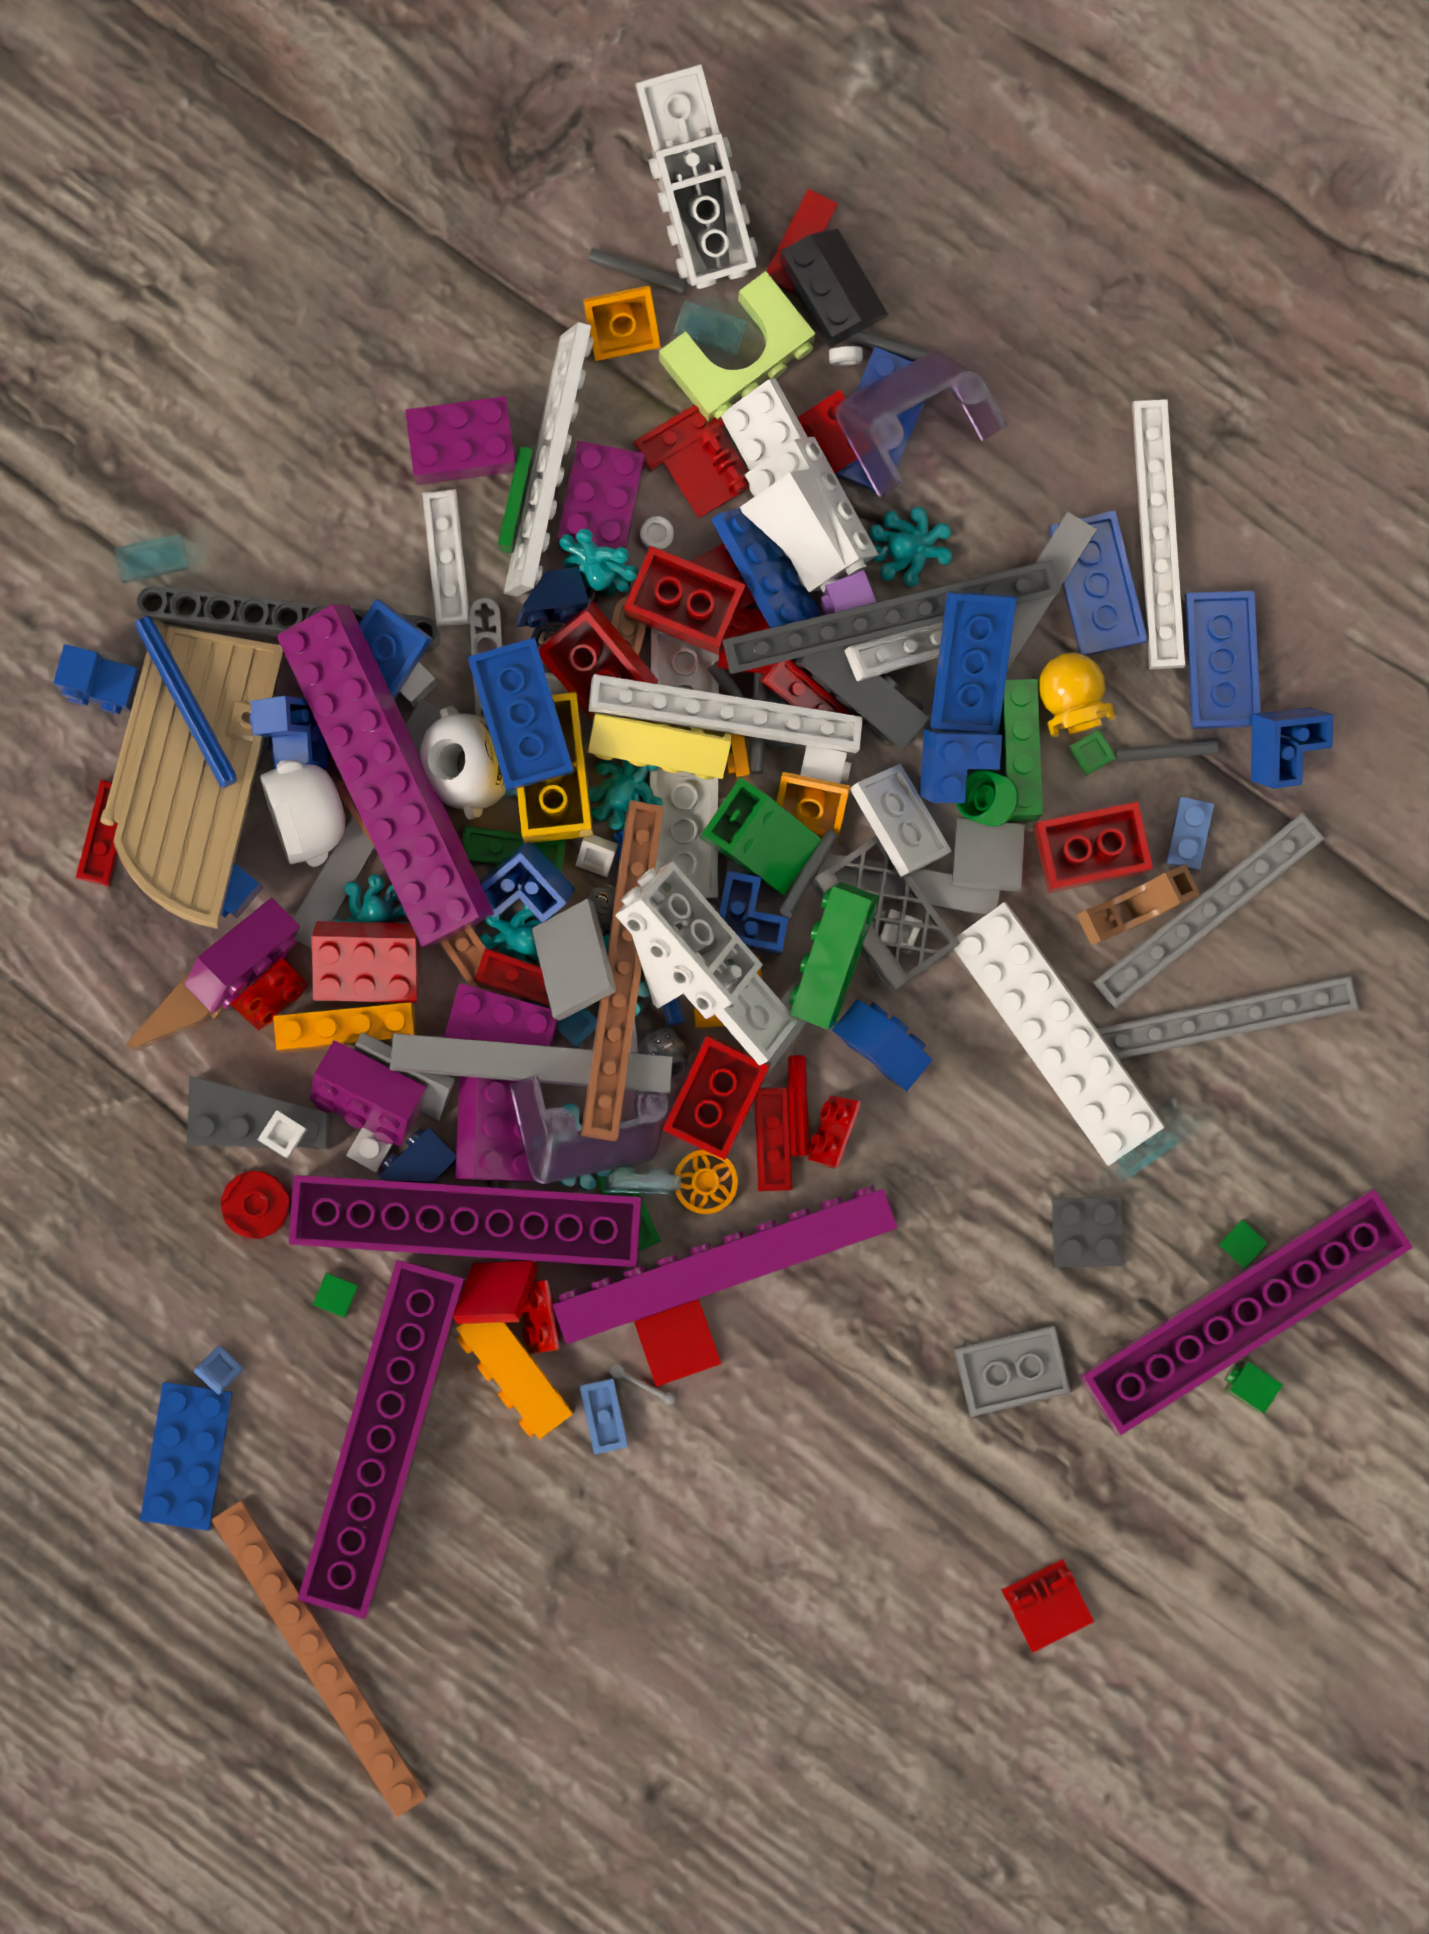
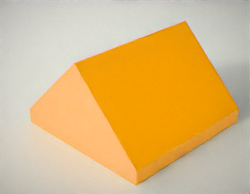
(622, 323)
(813, 802)

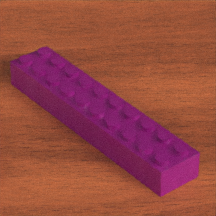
(385, 774)
(465, 1221)
(724, 1266)
(1245, 1311)
(381, 1440)

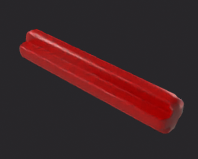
(798, 1105)

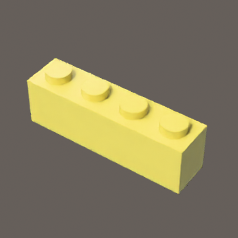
(660, 744)

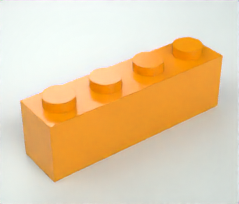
(320, 1028)
(517, 1375)

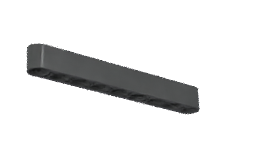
(240, 608)

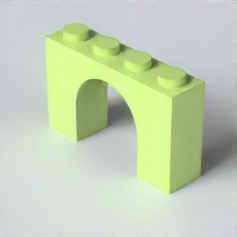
(718, 388)

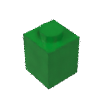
(1252, 1386)

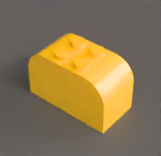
(560, 805)

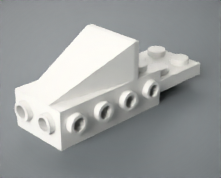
(695, 178)
(796, 490)
(702, 959)

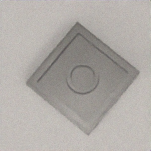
(988, 856)

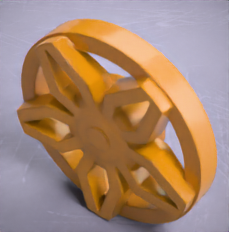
(706, 1182)

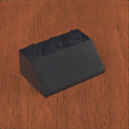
(832, 285)

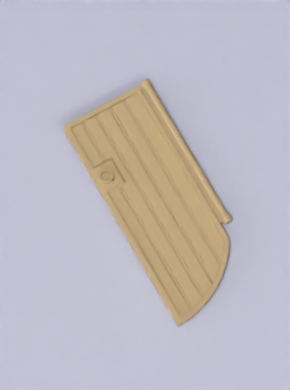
(171, 813)

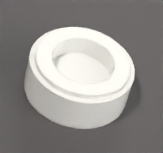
(845, 356)
(657, 533)

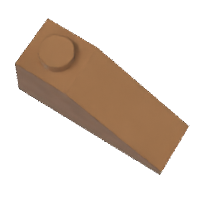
(175, 1015)

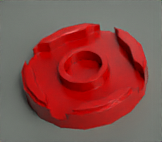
(255, 1204)

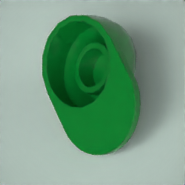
(989, 798)

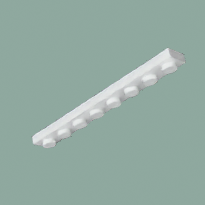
(1158, 534)
(725, 713)

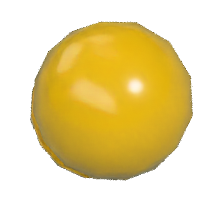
(1073, 691)

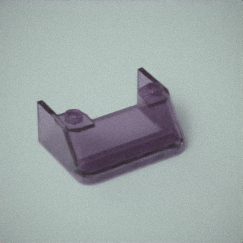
(871, 418)
(561, 1153)

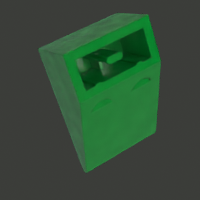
(760, 836)

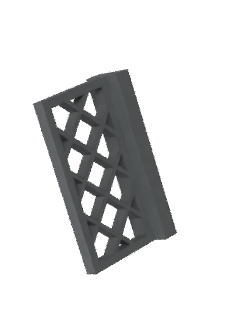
(876, 950)

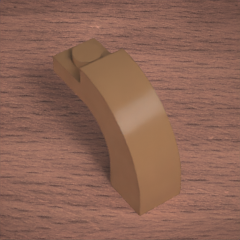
(1138, 905)

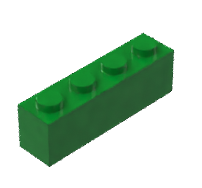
(1022, 746)
(834, 954)

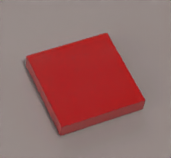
(495, 1292)
(677, 1342)

